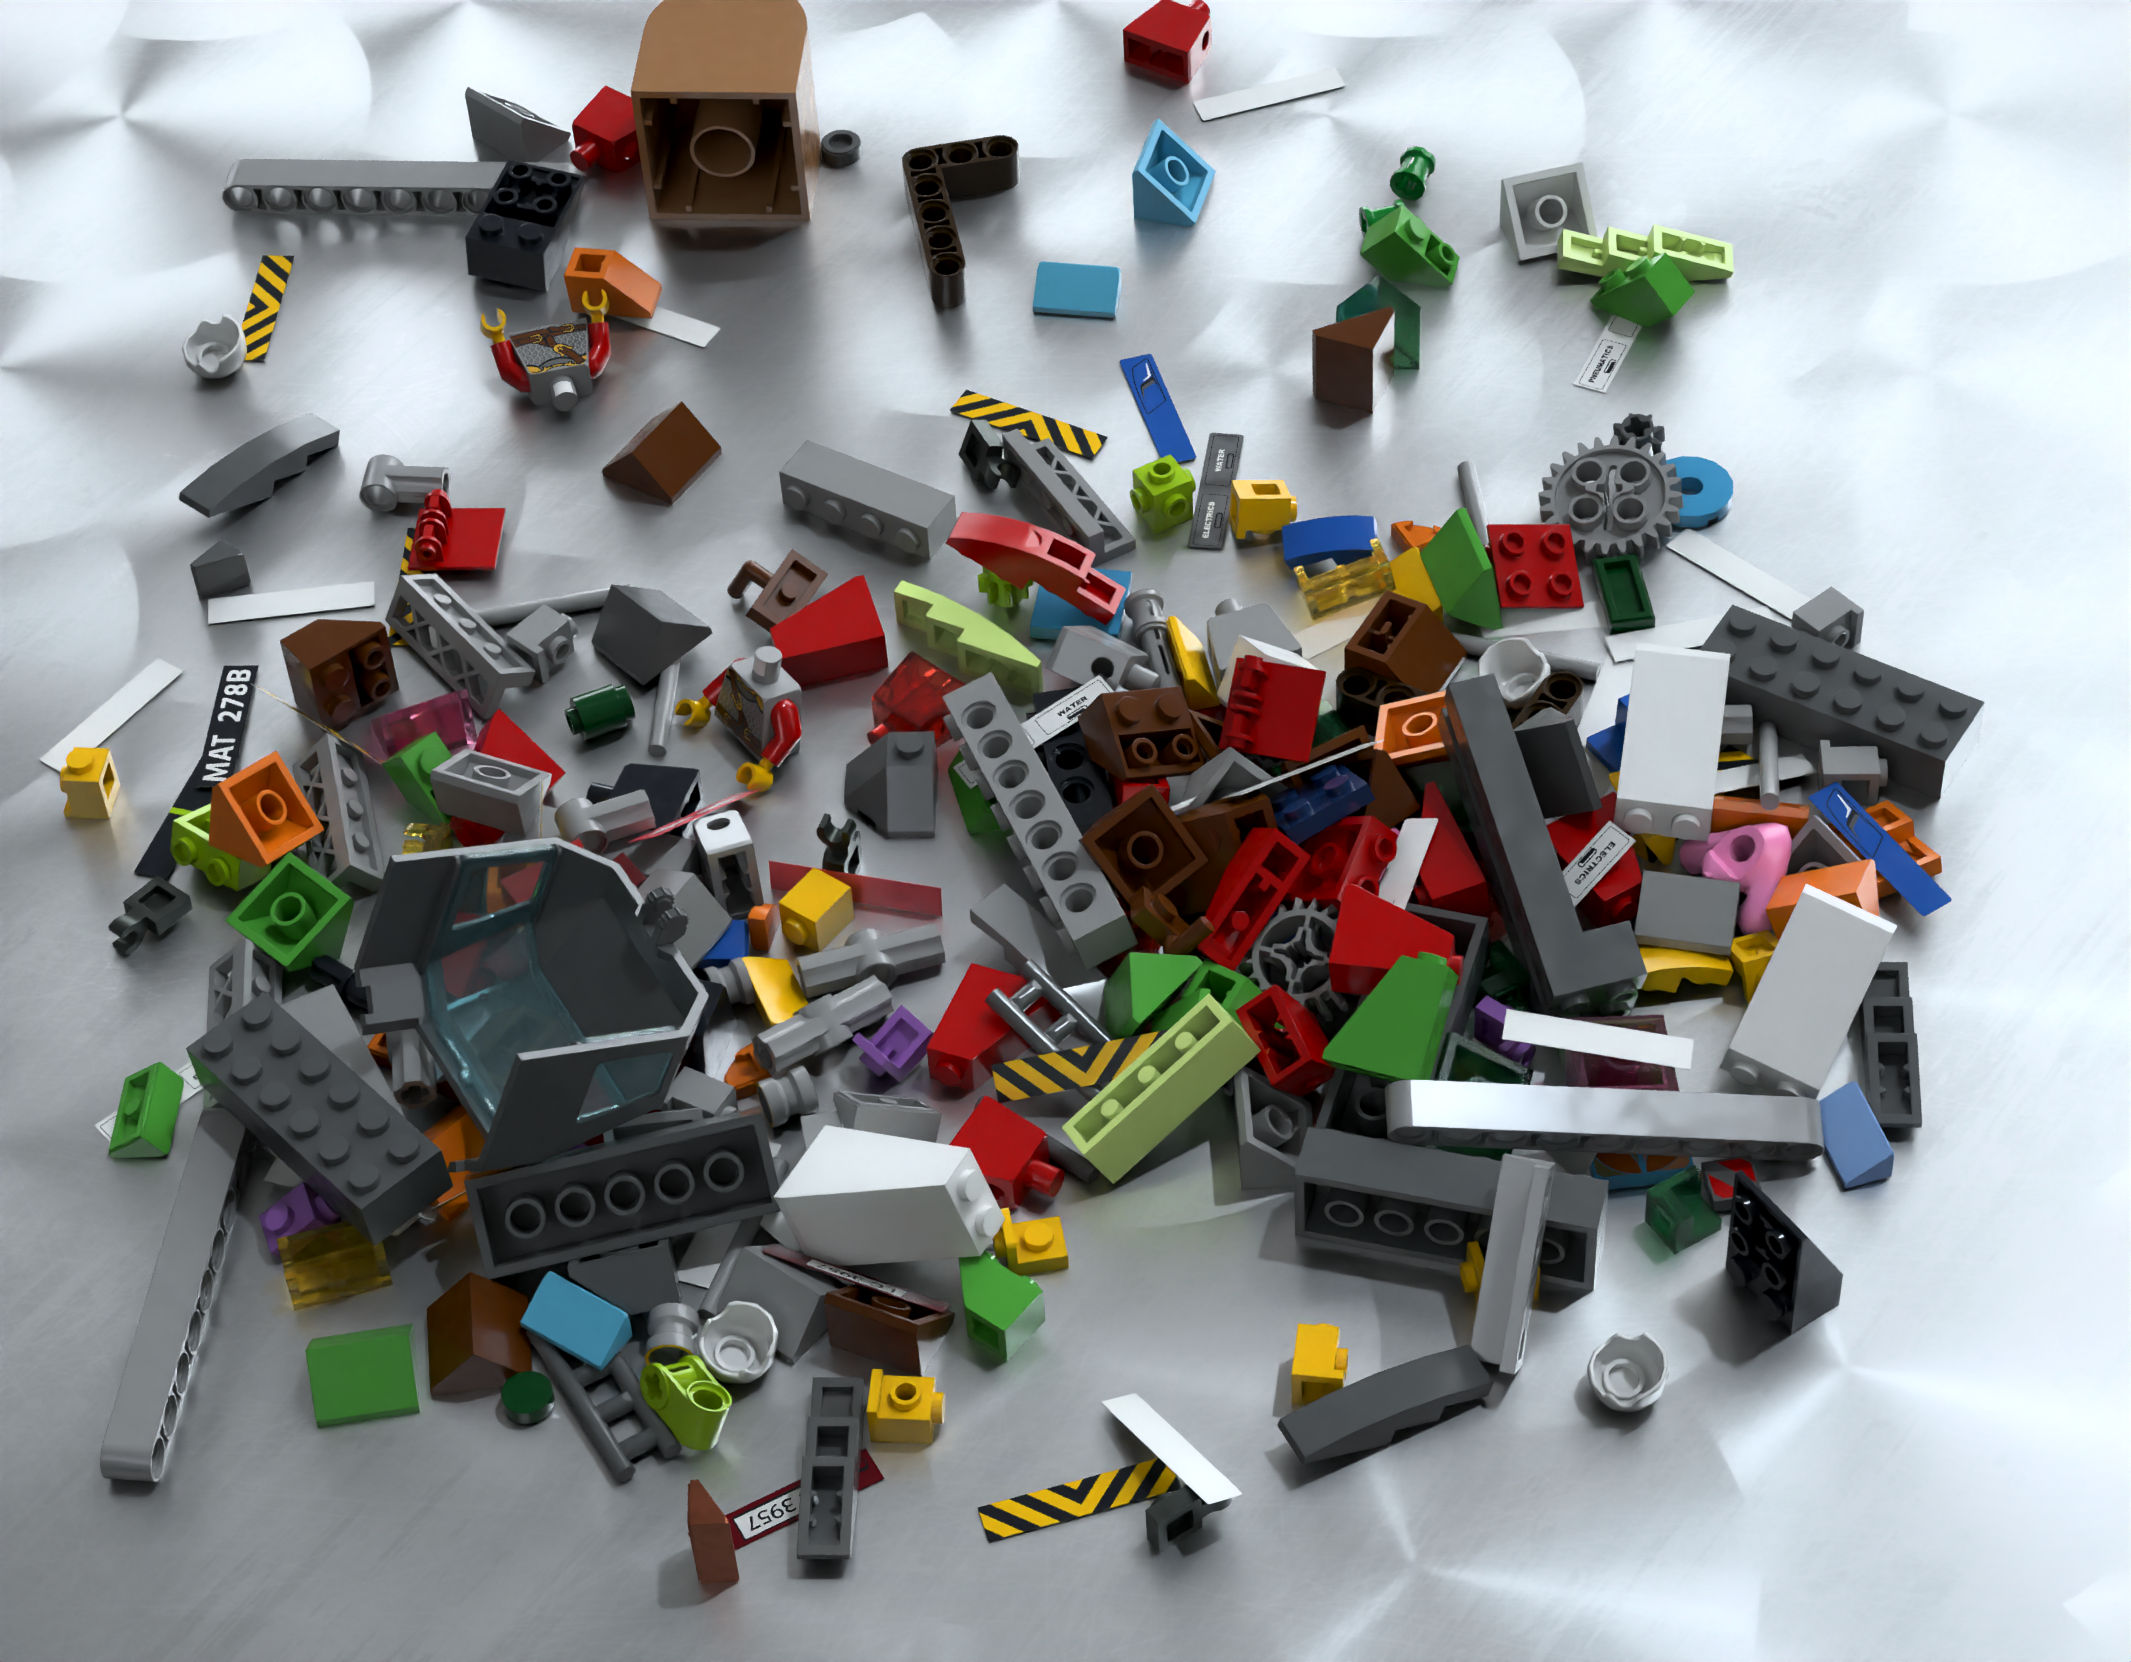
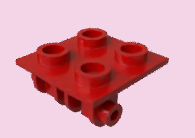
(455, 536)
(1534, 565)
(1272, 709)

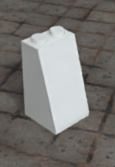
(1672, 742)
(1808, 996)
(887, 1200)

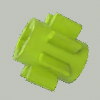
(1000, 591)

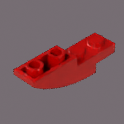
(1026, 552)

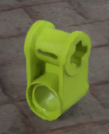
(687, 1400)

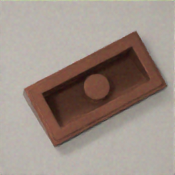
(710, 1538)

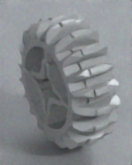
(1269, 950)

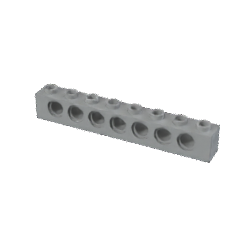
(1039, 822)

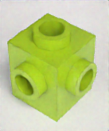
(1163, 493)

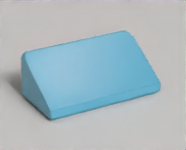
(1077, 289)
(577, 1321)

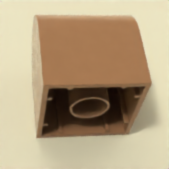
(727, 111)

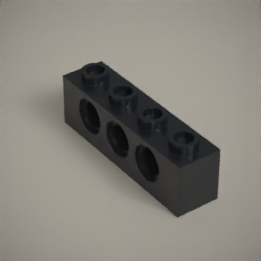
(1075, 776)

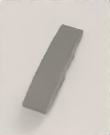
(1032, 936)

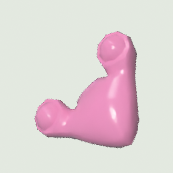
(1747, 855)

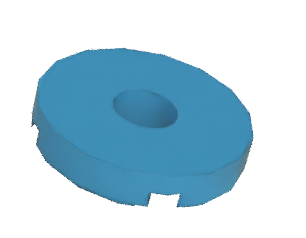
(1713, 490)

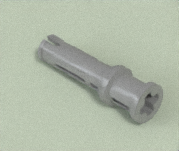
(1151, 634)

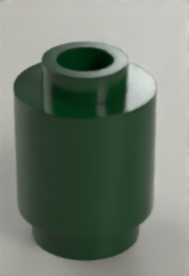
(600, 711)

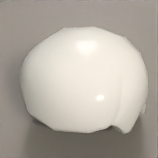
(215, 348)
(1517, 669)
(739, 1343)
(1628, 1372)

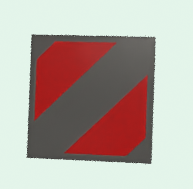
(1719, 1179)

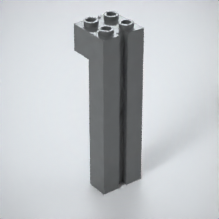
(1568, 968)

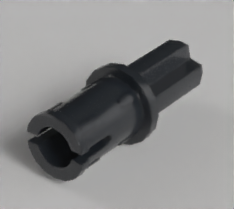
(330, 971)

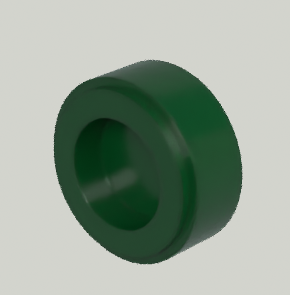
(527, 1397)

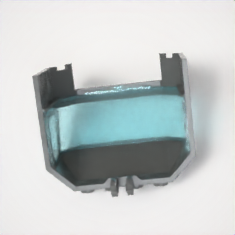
(532, 989)

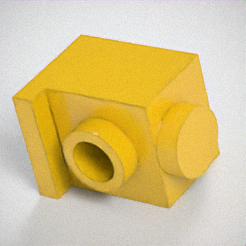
(1260, 506)
(89, 783)
(1317, 1363)
(903, 1408)

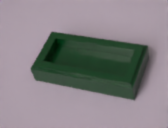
(1623, 594)

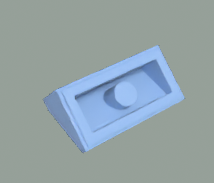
(1854, 1138)

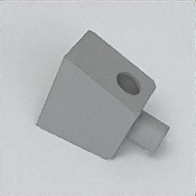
(1253, 622)
(1088, 652)
(724, 848)

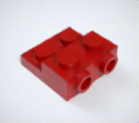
(1342, 854)

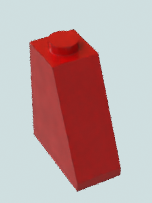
(832, 636)
(508, 742)
(1618, 891)
(1375, 935)
(974, 1035)

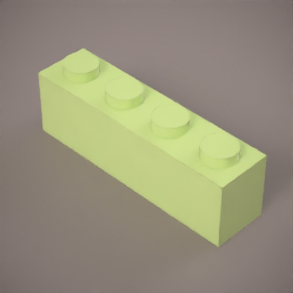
(1161, 1089)

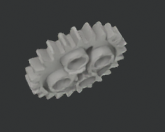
(1652, 500)

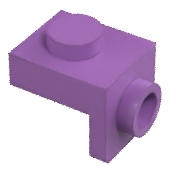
(1489, 1031)
(896, 1045)
(296, 1213)

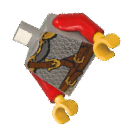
(553, 360)
(758, 707)

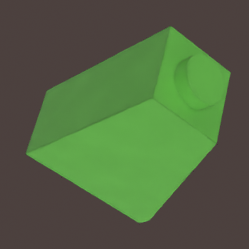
(1399, 1023)

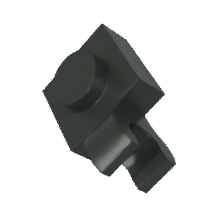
(983, 453)
(843, 846)
(150, 908)
(1177, 1516)

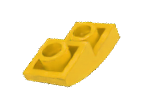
(1669, 965)

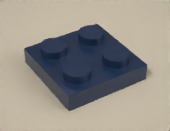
(1319, 803)

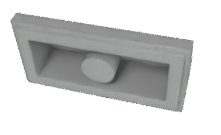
(888, 1115)

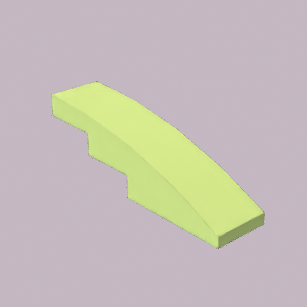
(1692, 254)
(970, 637)

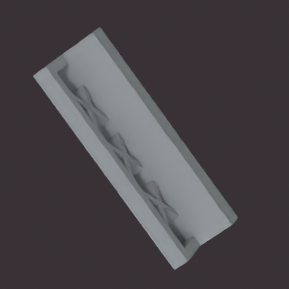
(1059, 504)
(457, 630)
(346, 809)
(250, 976)
(1512, 1261)

